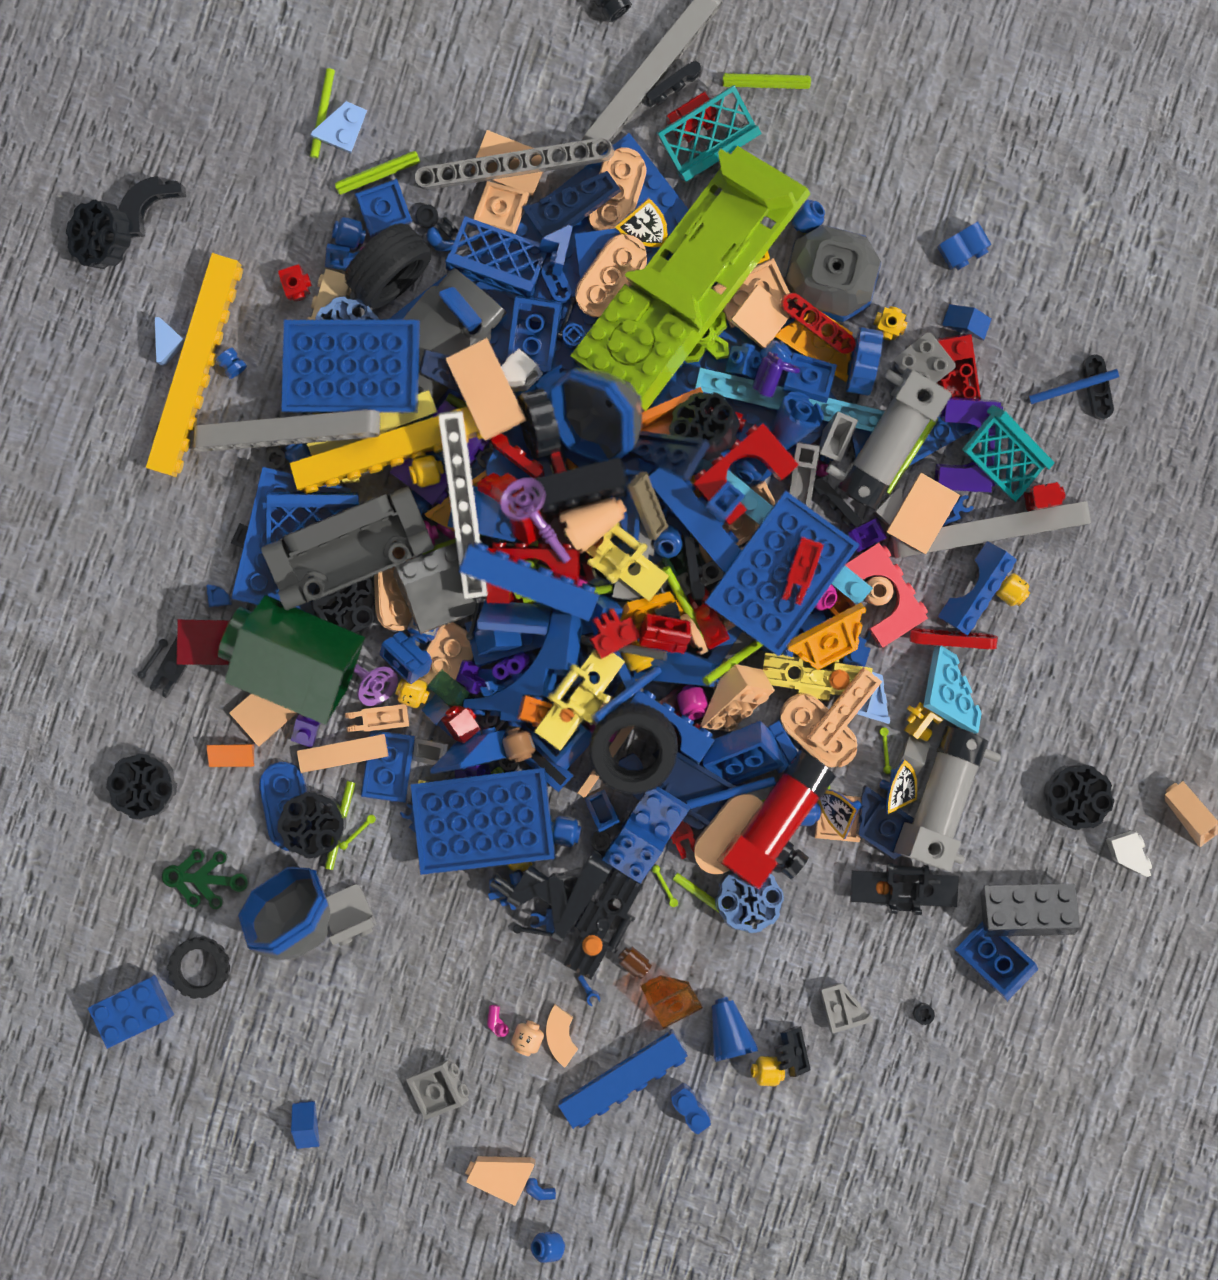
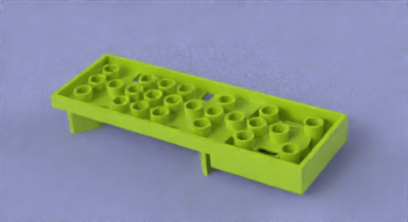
(671, 302)

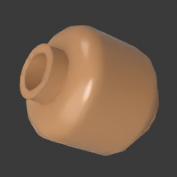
(518, 745)

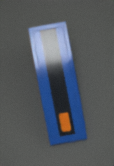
(555, 775)

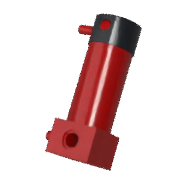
(777, 819)

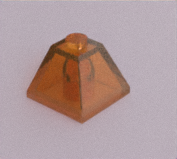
(670, 999)

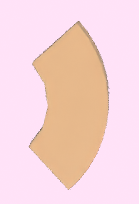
(558, 1035)

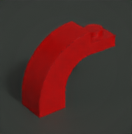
(494, 487)

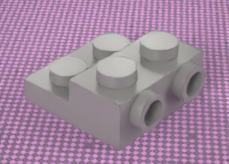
(438, 1089)

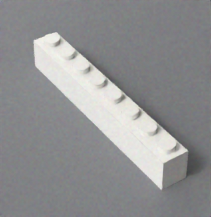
(461, 494)

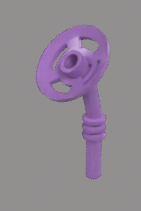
(527, 505)
(375, 684)

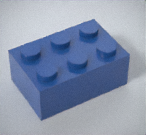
(571, 750)
(131, 1011)

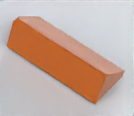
(230, 755)

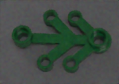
(201, 878)

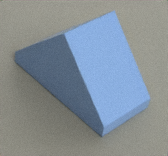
(167, 342)

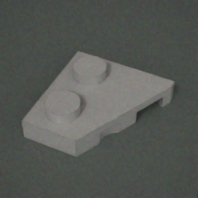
(842, 1009)

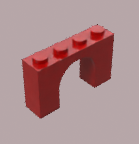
(759, 445)
(542, 552)

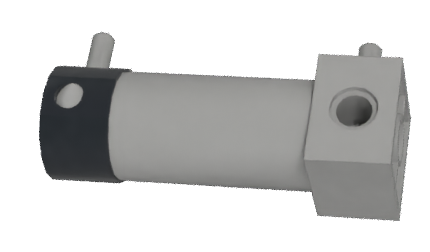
(892, 438)
(944, 799)

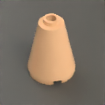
(592, 521)

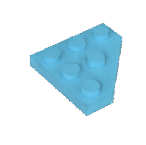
(950, 692)

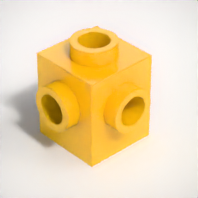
(890, 332)

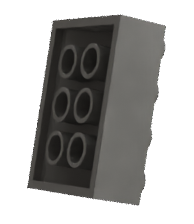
(434, 588)

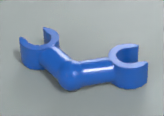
(495, 688)

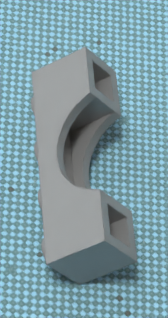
(804, 475)
(623, 591)

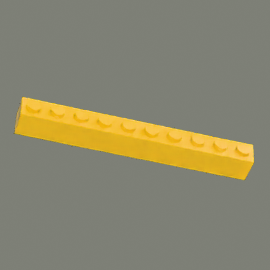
(194, 365)
(374, 453)

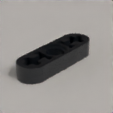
(1108, 402)

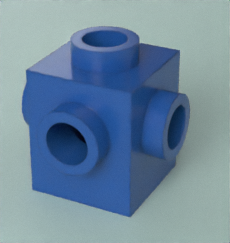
(743, 361)

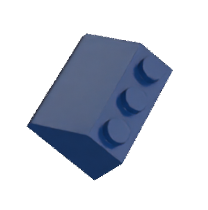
(744, 754)

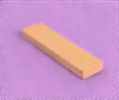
(844, 709)
(613, 748)
(342, 753)

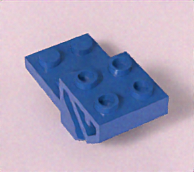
(645, 833)

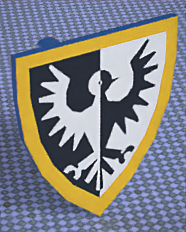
(646, 224)
(901, 788)
(838, 811)

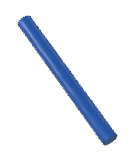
(1074, 386)
(626, 694)
(733, 792)

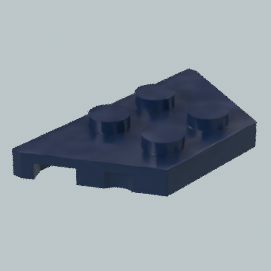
(878, 826)

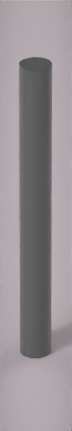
(632, 649)

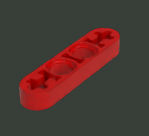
(819, 321)
(953, 638)

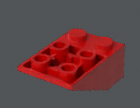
(963, 379)

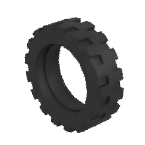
(182, 984)

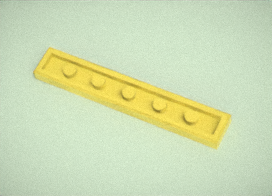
(387, 422)

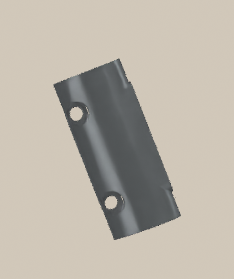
(443, 331)
(347, 547)

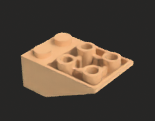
(736, 697)

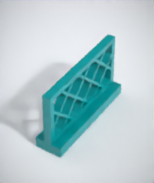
(709, 156)
(1017, 437)

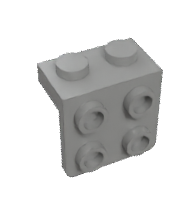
(926, 358)
(349, 915)

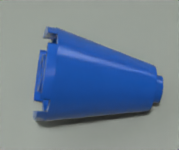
(796, 419)
(730, 1031)

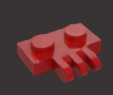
(613, 634)

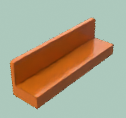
(660, 417)

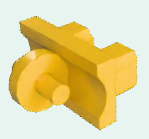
(919, 720)

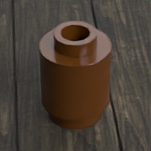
(634, 962)

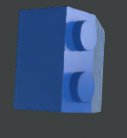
(535, 329)
(490, 517)
(476, 750)
(997, 961)

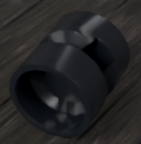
(613, 8)
(797, 862)

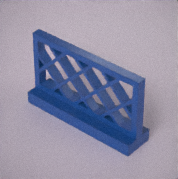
(485, 272)
(300, 499)

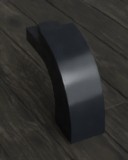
(142, 196)

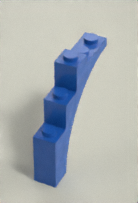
(539, 681)

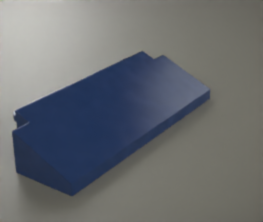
(692, 781)

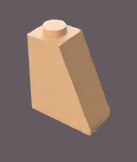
(1191, 813)
(501, 1175)

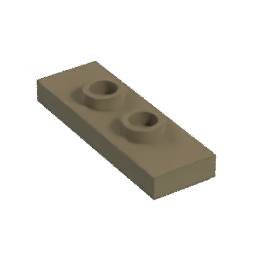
(647, 505)

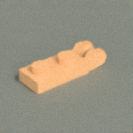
(380, 718)

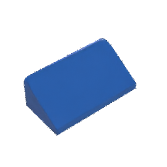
(460, 308)

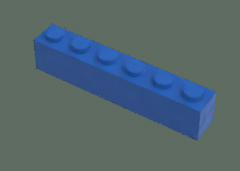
(692, 513)
(528, 581)
(622, 1079)

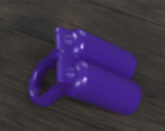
(769, 374)
(511, 665)

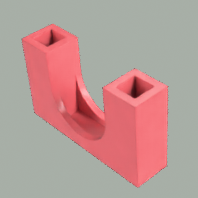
(907, 611)

